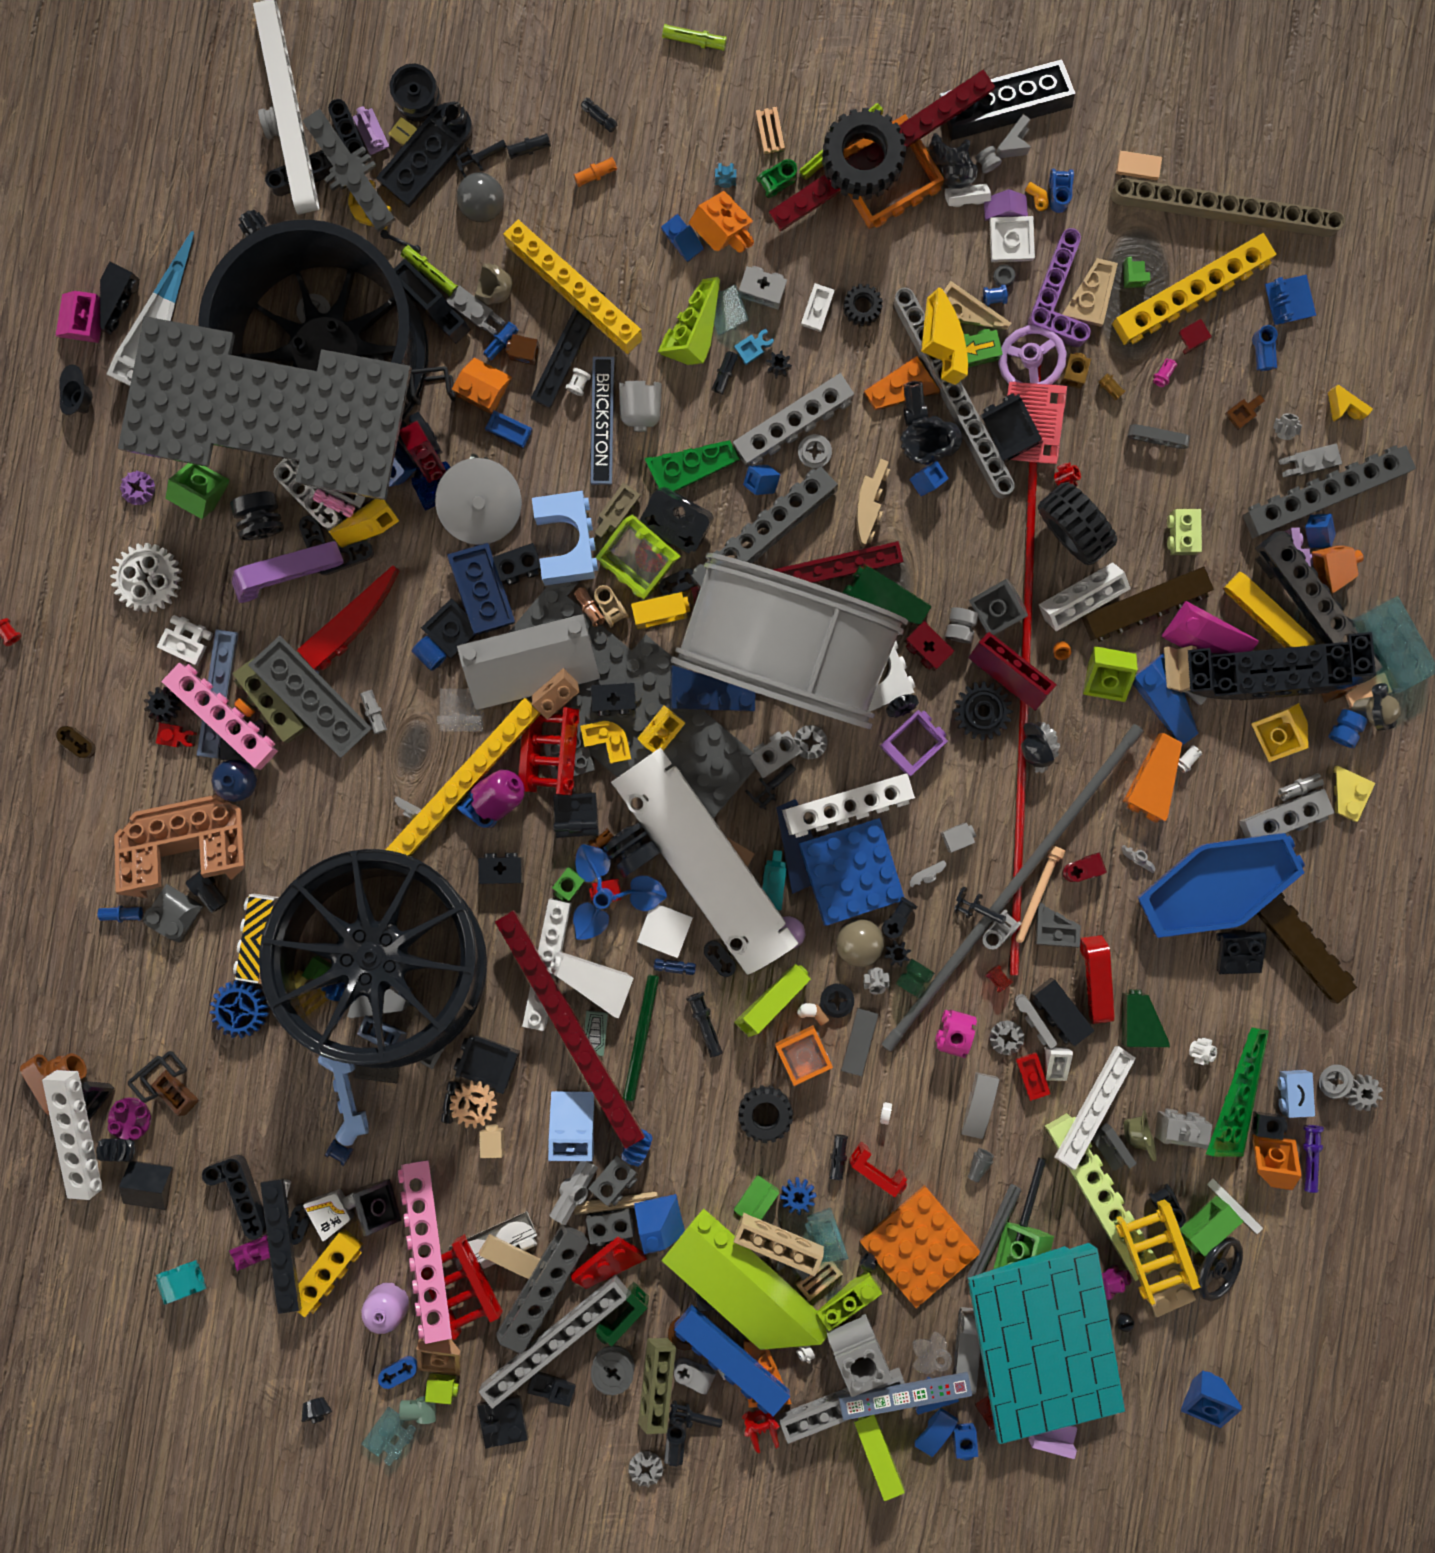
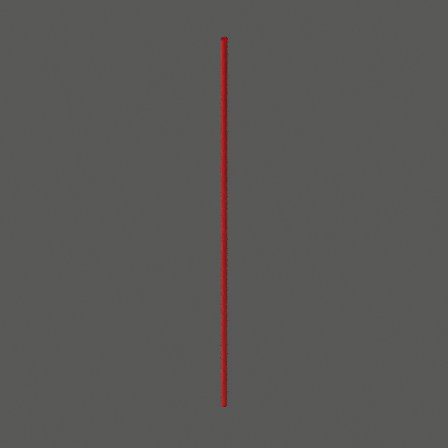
(1023, 717)

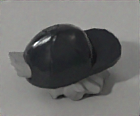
(1040, 745)

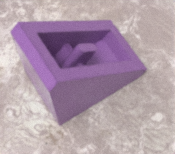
(1006, 205)

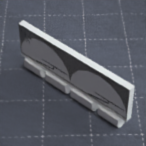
(513, 1231)

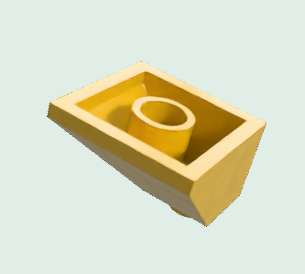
(1282, 732)

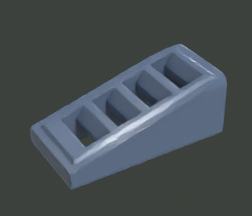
(393, 1031)

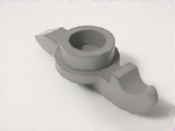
(409, 809)
(1139, 858)
(927, 874)

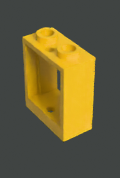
(660, 610)

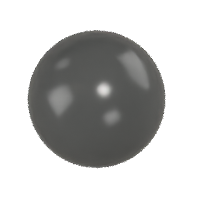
(480, 197)

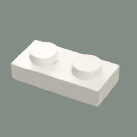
(971, 194)
(817, 307)

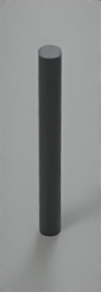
(1031, 1196)

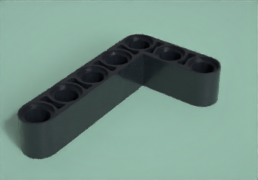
(351, 141)

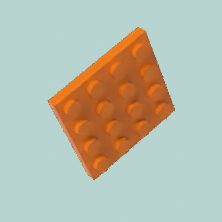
(920, 1246)

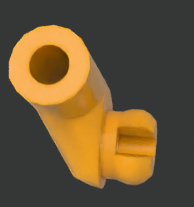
(1040, 196)

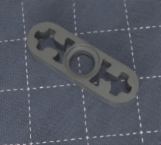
(1158, 436)

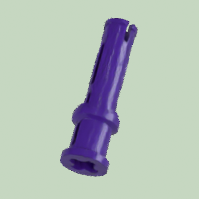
(1312, 1144)

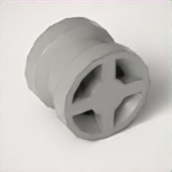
(988, 159)

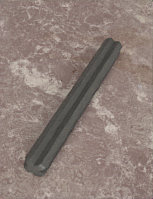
(995, 1231)

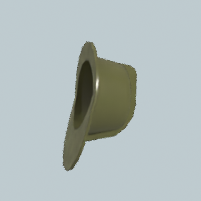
(1139, 1134)

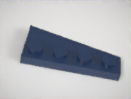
(704, 692)
(795, 864)

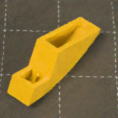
(944, 337)

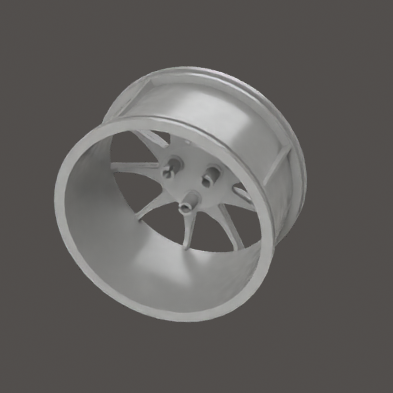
(789, 639)

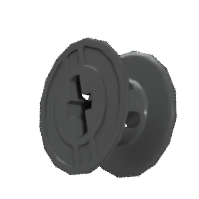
(616, 1381)

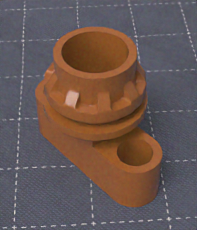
(39, 1067)

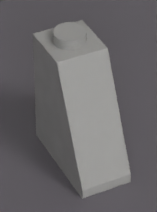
(392, 1003)

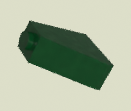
(1140, 1022)

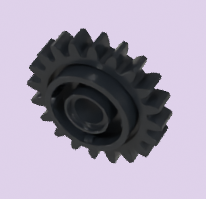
(969, 714)

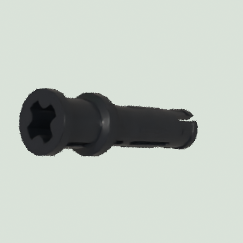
(701, 1014)

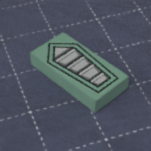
(596, 1029)

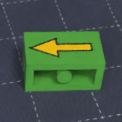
(983, 347)

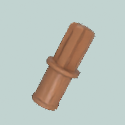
(589, 606)

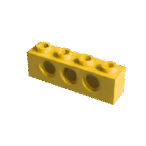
(346, 1245)

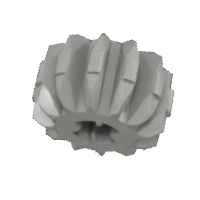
(1371, 1093)

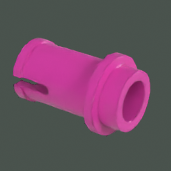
(1163, 375)

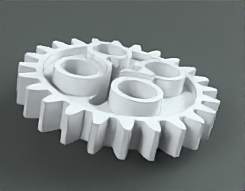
(130, 588)

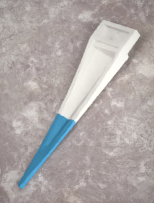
(158, 306)

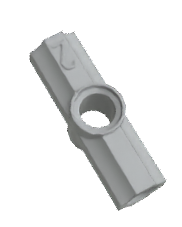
(573, 1192)

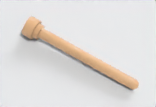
(1054, 856)

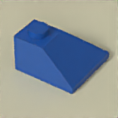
(659, 1222)
(1210, 1400)

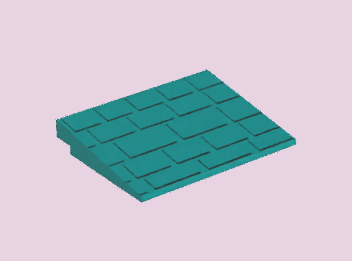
(1046, 1342)

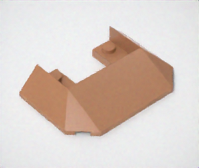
(173, 829)

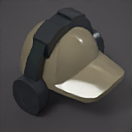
(1379, 709)

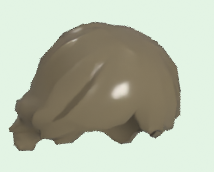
(493, 284)

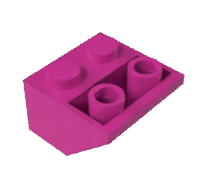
(79, 317)

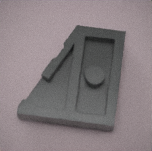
(1055, 929)

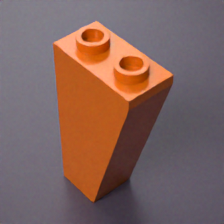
(1155, 780)

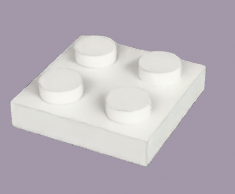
(1012, 239)

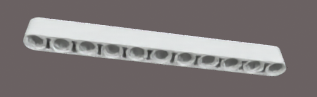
(286, 106)

